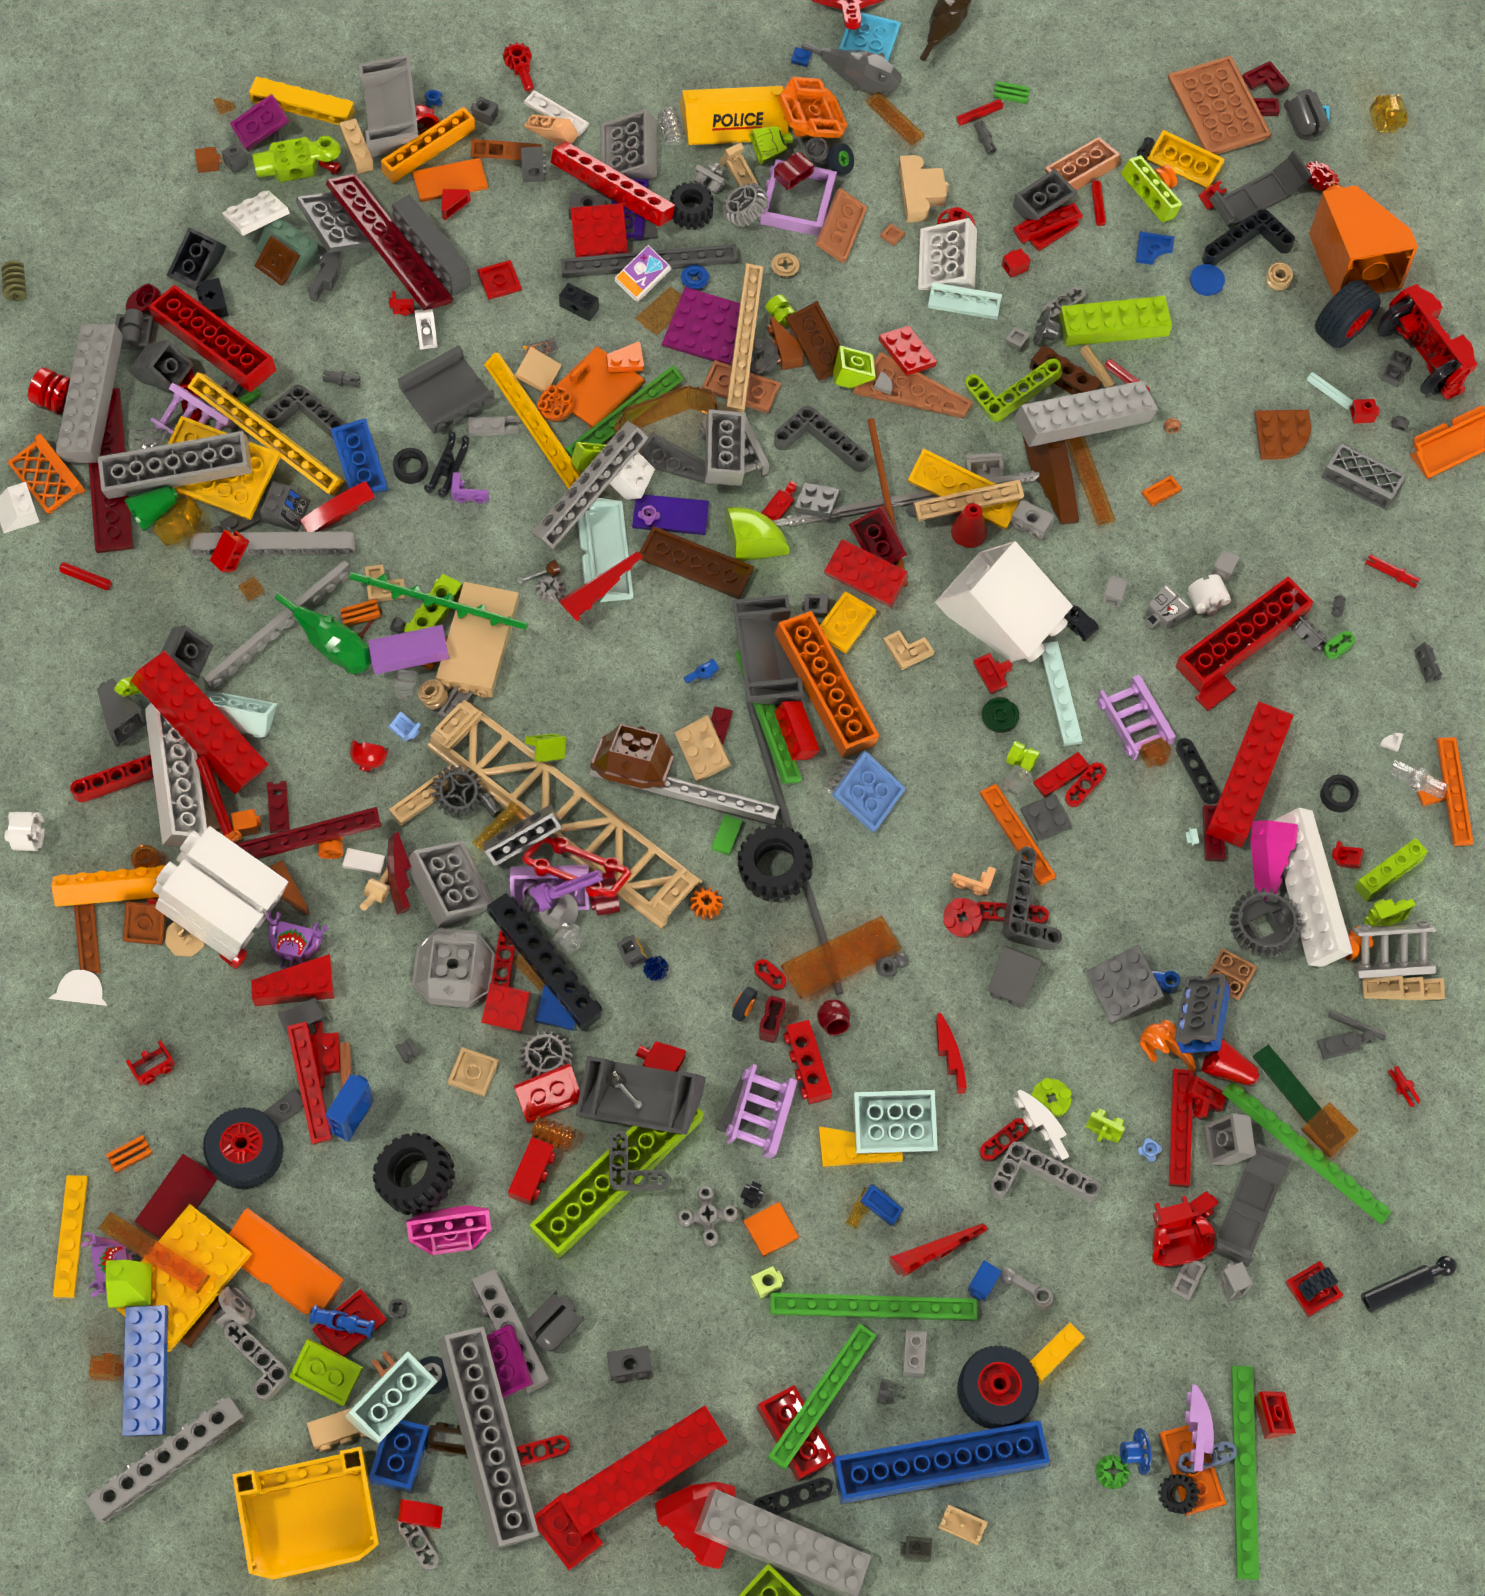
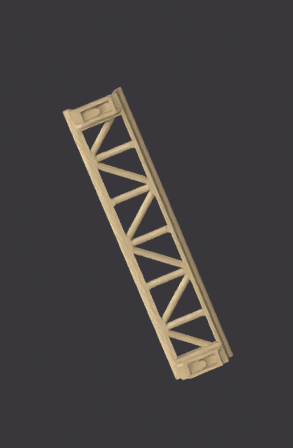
(464, 720)

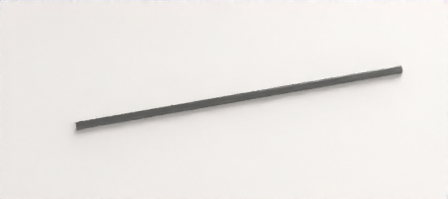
(786, 822)

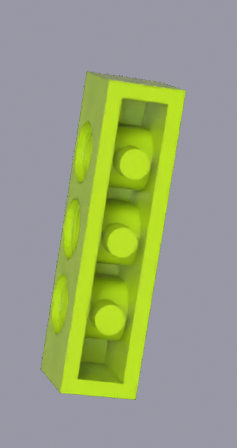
(1151, 189)
(422, 615)
(1391, 869)

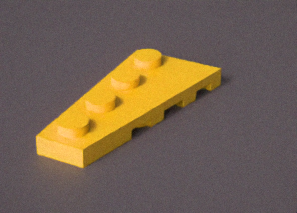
(839, 1149)

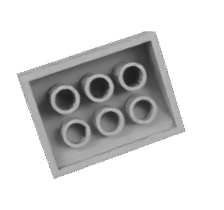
(631, 145)
(449, 883)

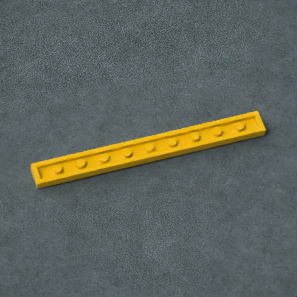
(532, 419)

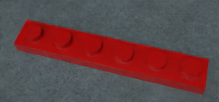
(309, 1082)
(1180, 1129)

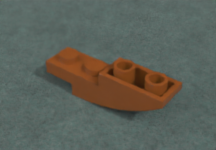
(499, 149)

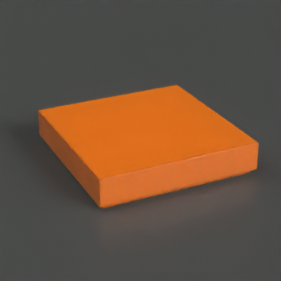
(771, 1229)

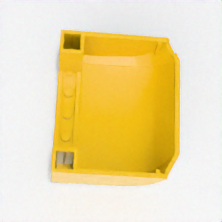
(307, 1515)

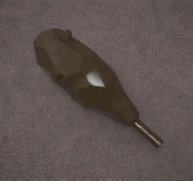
(945, 21)

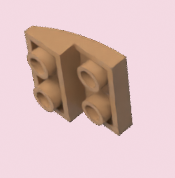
(1236, 970)

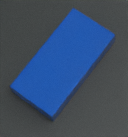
(881, 1205)

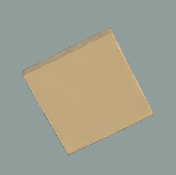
(537, 370)
(473, 1072)

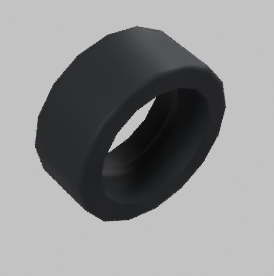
(415, 477)
(1336, 806)

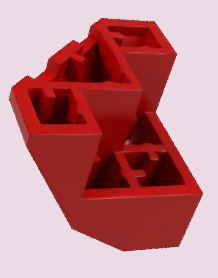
(681, 1514)

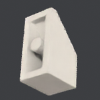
(426, 328)

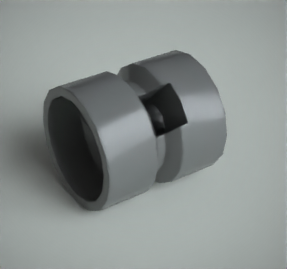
(817, 151)

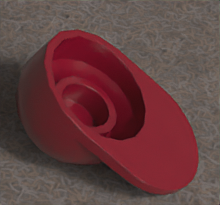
(143, 297)

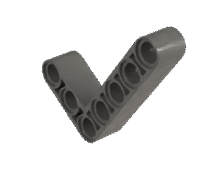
(302, 403)
(823, 435)
(1021, 903)

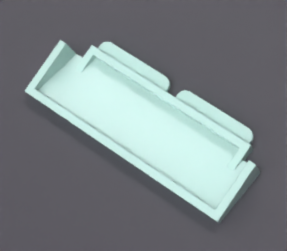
(605, 543)

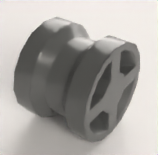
(407, 1050)

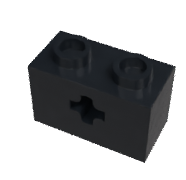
(212, 296)
(579, 302)

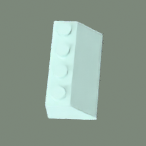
(245, 713)
(391, 1398)

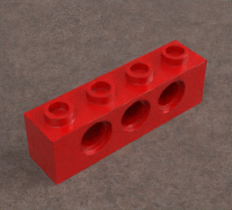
(803, 1032)

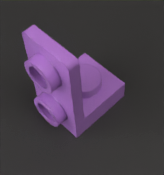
(462, 495)

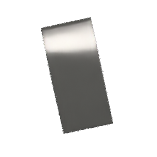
(1396, 368)

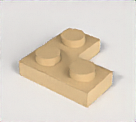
(379, 593)
(905, 653)

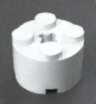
(1208, 595)
(25, 831)

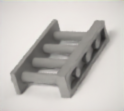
(753, 448)
(1403, 967)

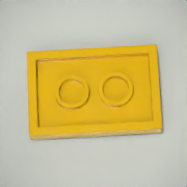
(846, 621)

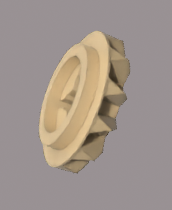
(791, 261)

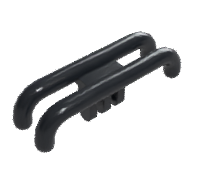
(447, 465)

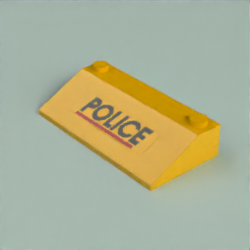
(730, 113)

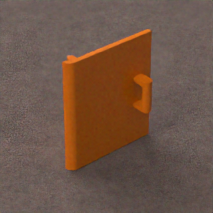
(597, 390)

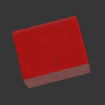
(1274, 1414)

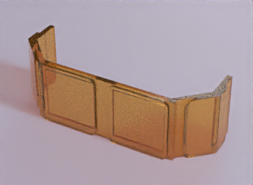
(668, 405)

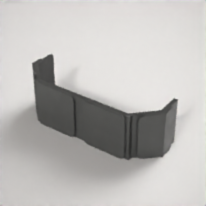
(1262, 191)
(1251, 1205)

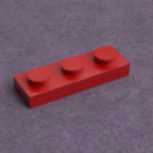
(1061, 774)

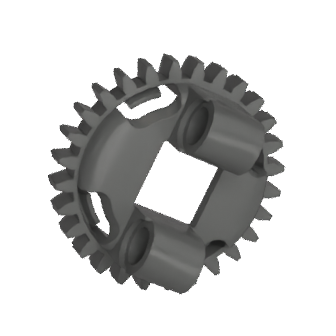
(1278, 918)

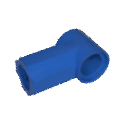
(1162, 977)

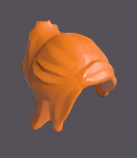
(1162, 1037)

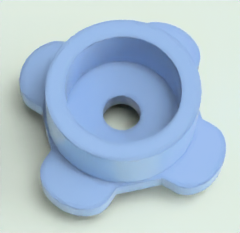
(1149, 1143)

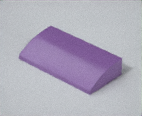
(408, 649)

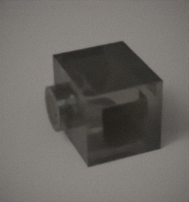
(916, 1549)

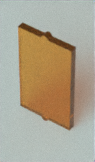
(660, 312)

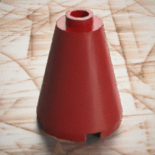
(969, 527)
(1230, 1065)

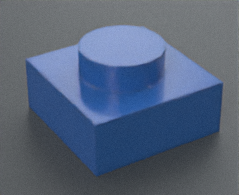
(801, 57)

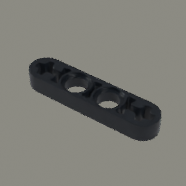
(1197, 771)
(791, 1494)

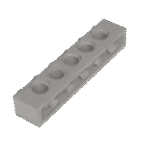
(491, 1283)

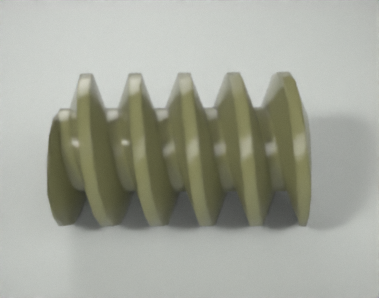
(13, 280)

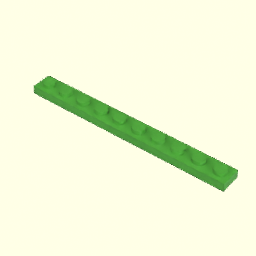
(1306, 1152)
(873, 1306)
(1245, 1473)

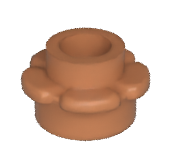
(1172, 423)

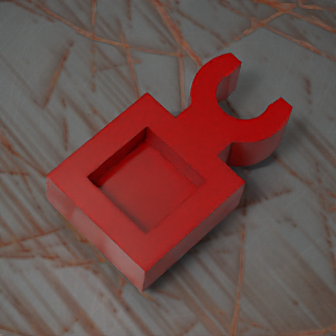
(1207, 193)

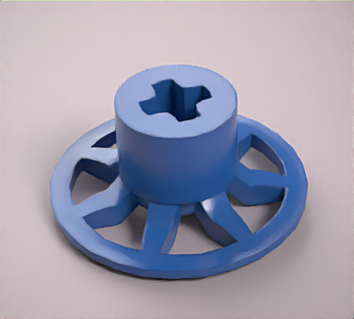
(1134, 1452)

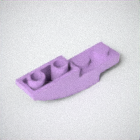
(1201, 1425)

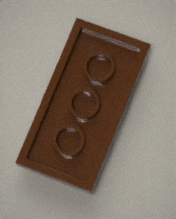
(815, 339)

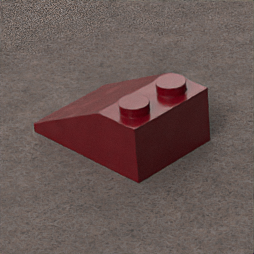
(879, 535)

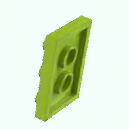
(326, 1372)

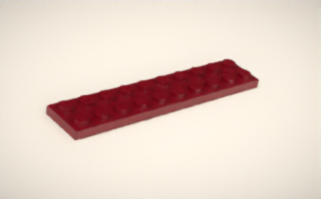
(389, 241)
(110, 516)

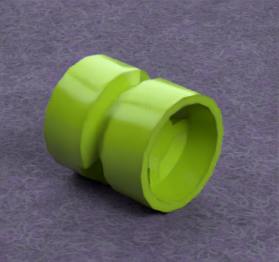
(779, 309)
(1022, 756)

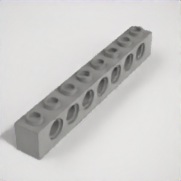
(590, 484)
(160, 1471)

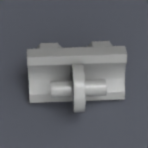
(704, 174)

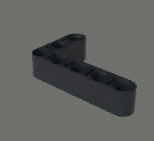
(1258, 223)

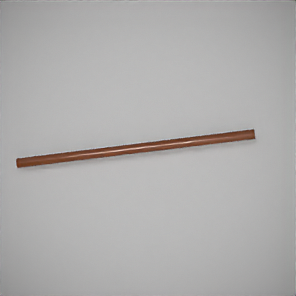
(882, 478)

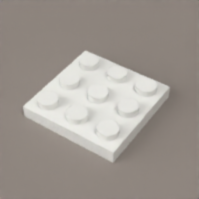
(255, 212)

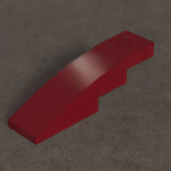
(397, 867)

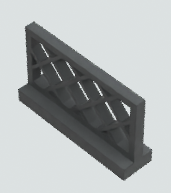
(1358, 485)

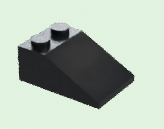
(195, 258)

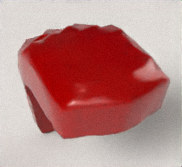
(236, 962)

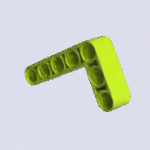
(1013, 392)

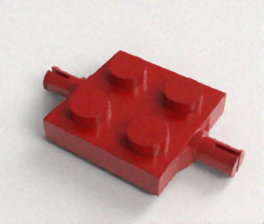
(326, 1052)

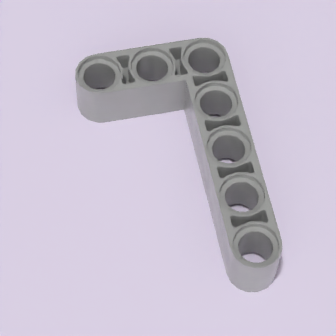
(1041, 1171)

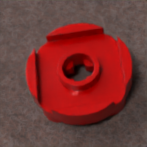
(958, 907)

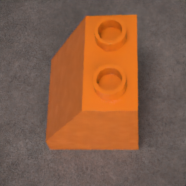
(1360, 241)

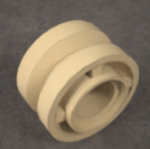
(1282, 270)
(433, 694)

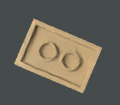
(702, 748)

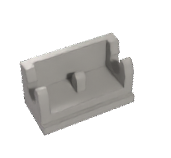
(985, 465)

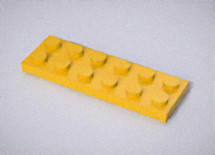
(946, 478)

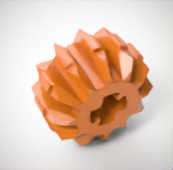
(699, 900)

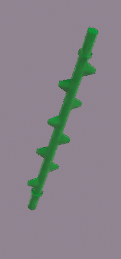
(446, 601)

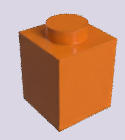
(246, 822)

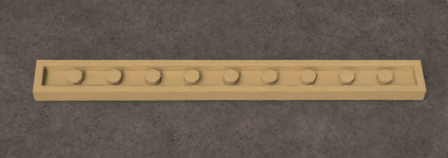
(744, 338)

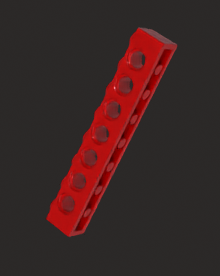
(612, 183)

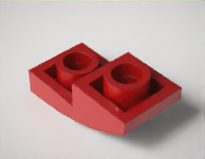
(420, 1514)

